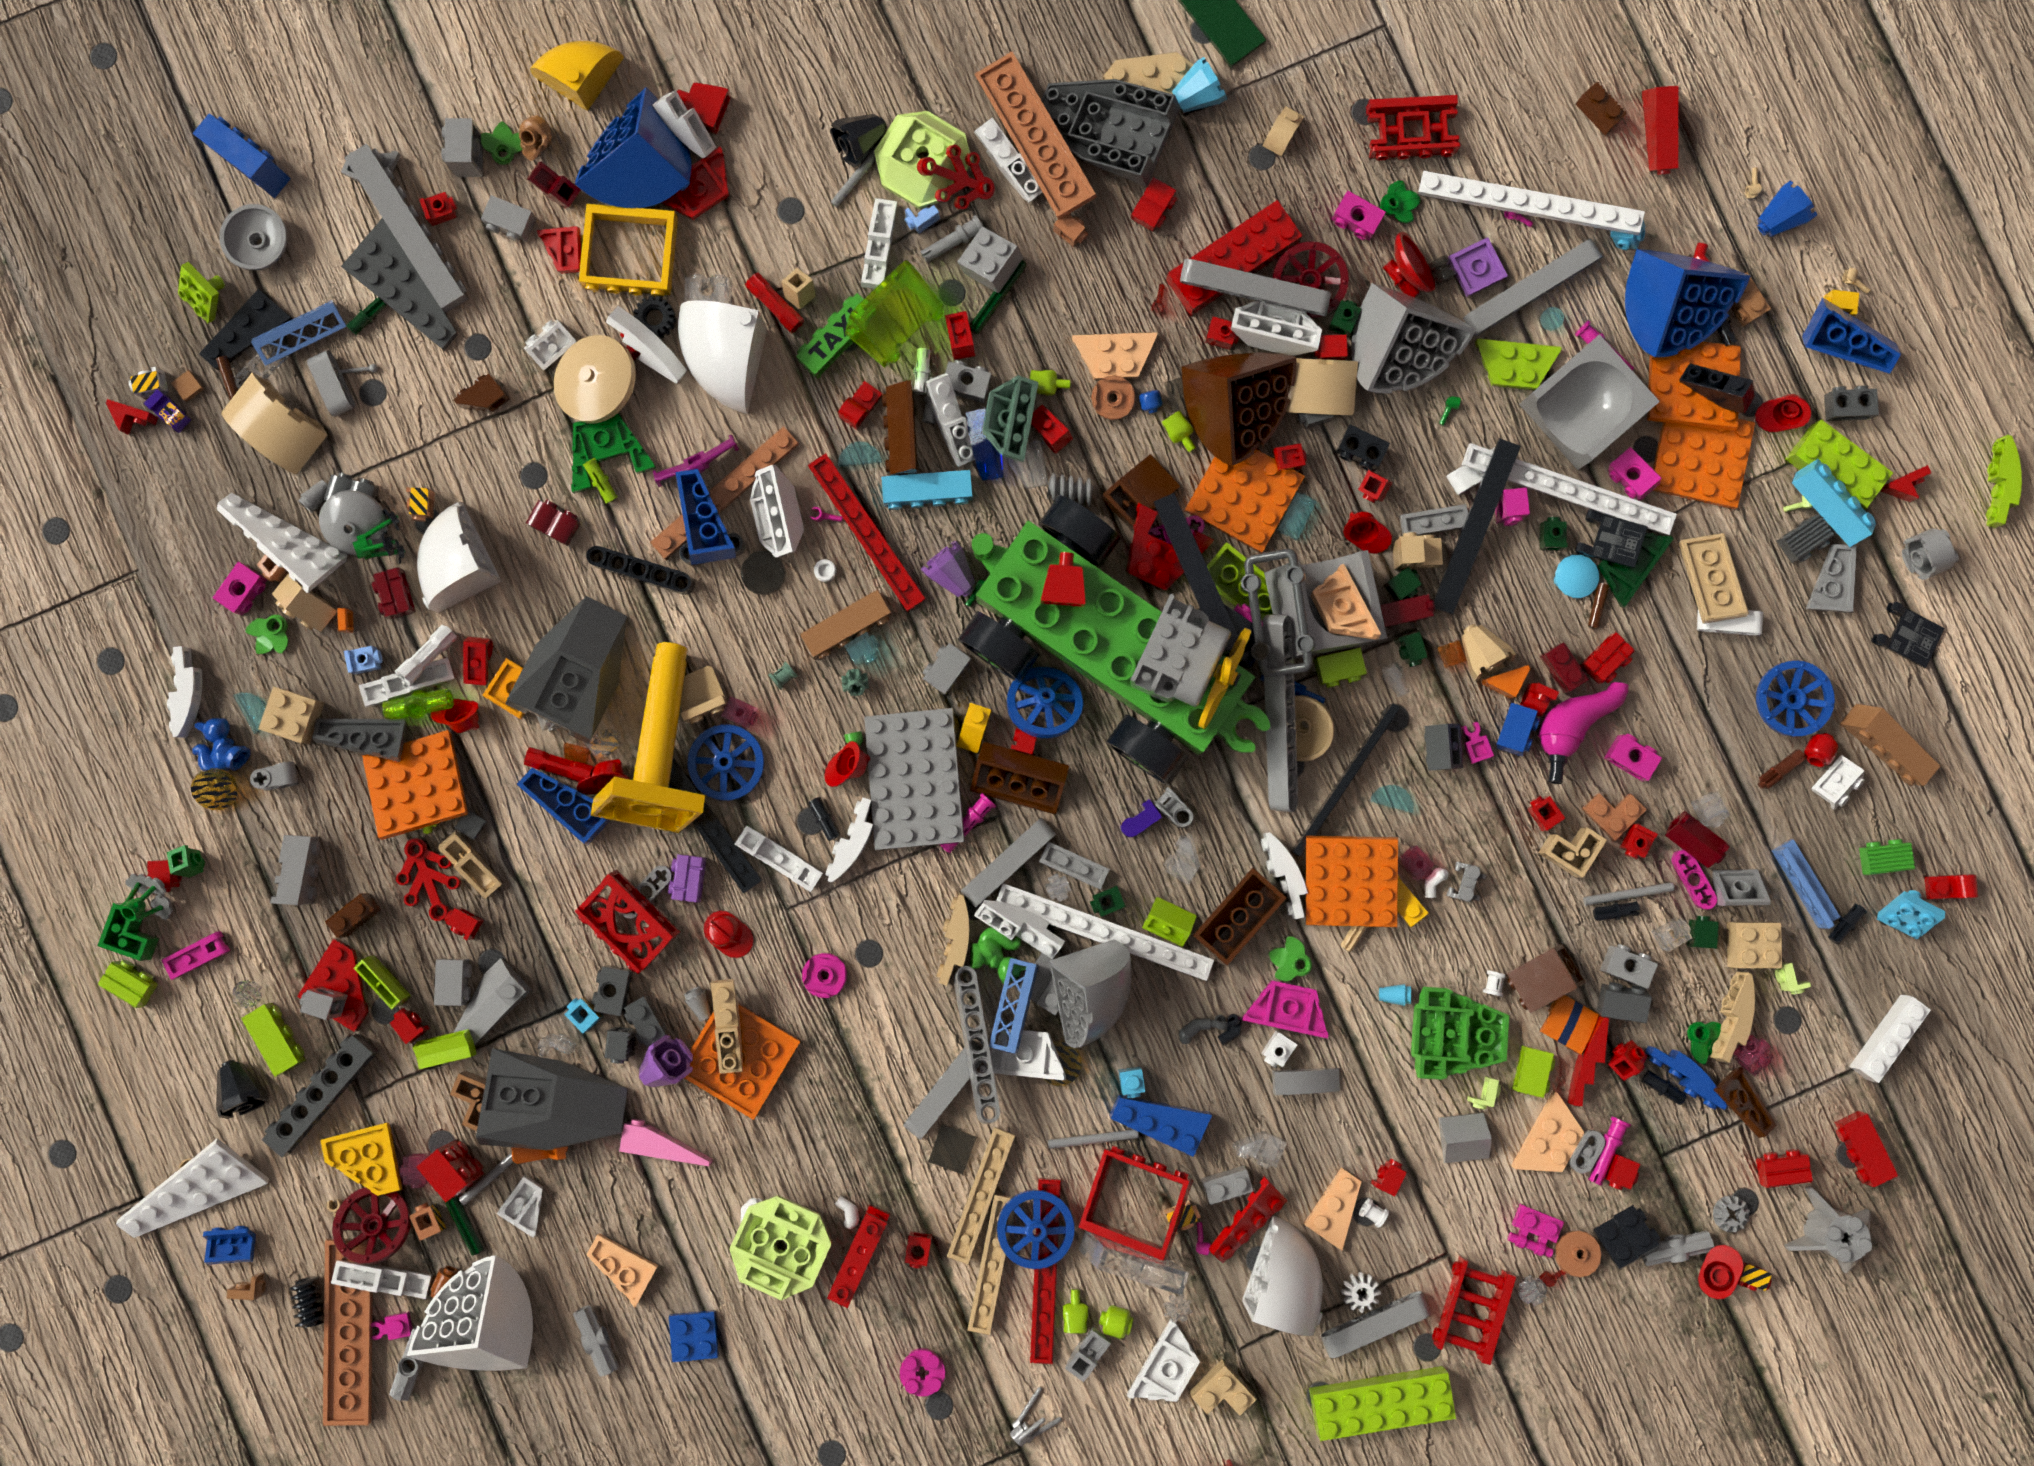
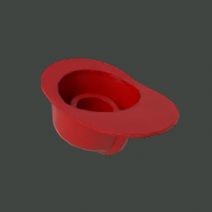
(1783, 413)
(1367, 532)
(460, 717)
(846, 764)
(601, 776)
(728, 934)
(1720, 1272)

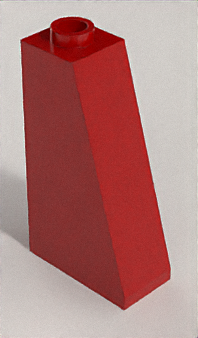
(1661, 127)

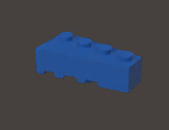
(242, 154)
(1848, 338)
(1167, 1123)

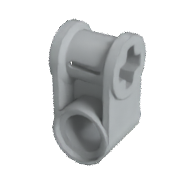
(278, 776)
(1172, 807)

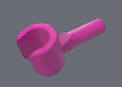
(1511, 215)
(822, 515)
(1201, 1247)

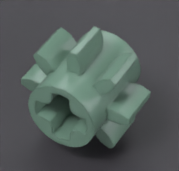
(855, 682)

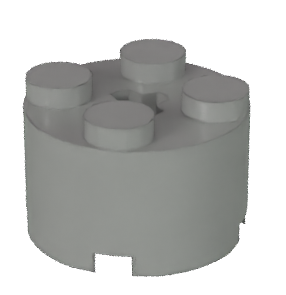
(1929, 553)

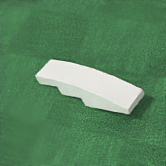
(878, 243)
(652, 349)
(392, 687)
(381, 1279)

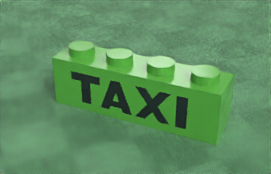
(828, 342)

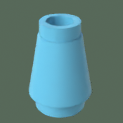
(1396, 994)

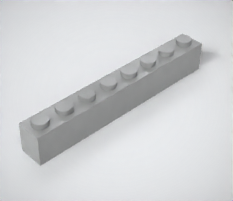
(406, 228)

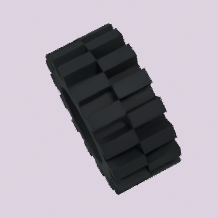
(656, 304)

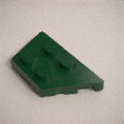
(1626, 580)

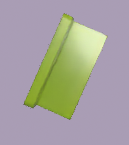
(1169, 921)

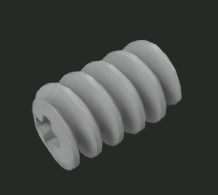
(1070, 489)

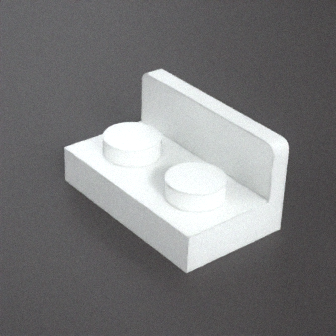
(549, 344)
(1839, 782)

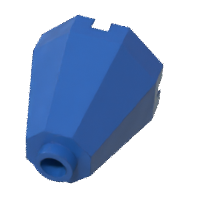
(1786, 211)

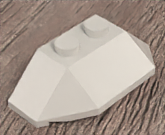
(1276, 328)
(776, 511)

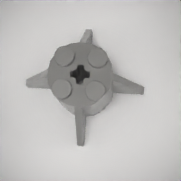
(1835, 1232)

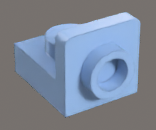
(925, 218)

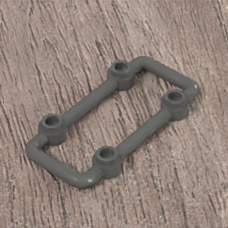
(1251, 584)

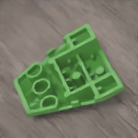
(1455, 1034)

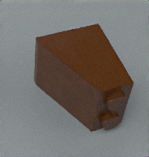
(1545, 978)

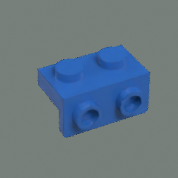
(229, 1245)

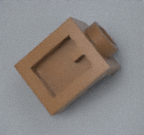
(245, 1291)

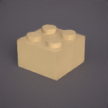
(291, 715)
(1754, 945)

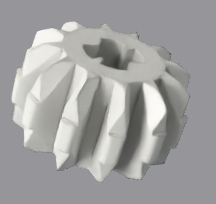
(1370, 1291)

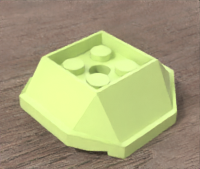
(899, 150)
(775, 1270)

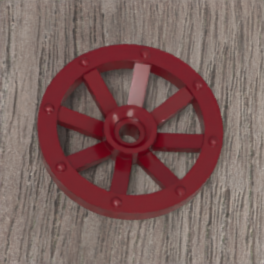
(1312, 246)
(368, 1224)

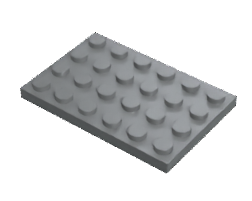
(914, 779)

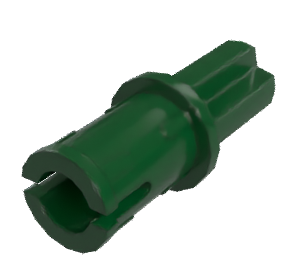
(364, 317)

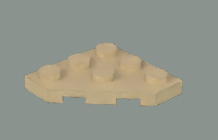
(1154, 71)

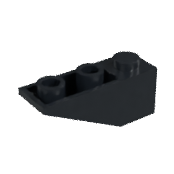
(1719, 387)

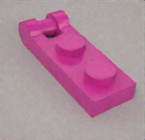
(195, 955)

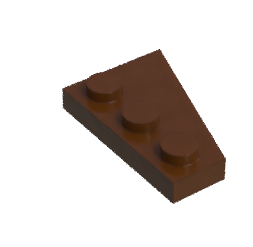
(1745, 1102)

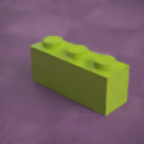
(274, 1039)

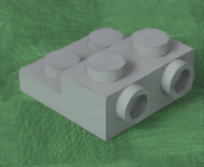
(1044, 989)

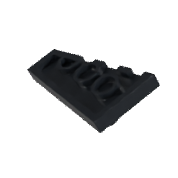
(251, 320)

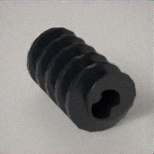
(307, 1302)

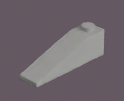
(492, 1000)

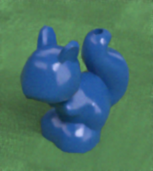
(224, 753)

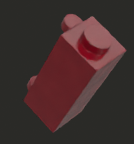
(1407, 611)
(1697, 839)

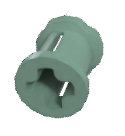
(783, 675)

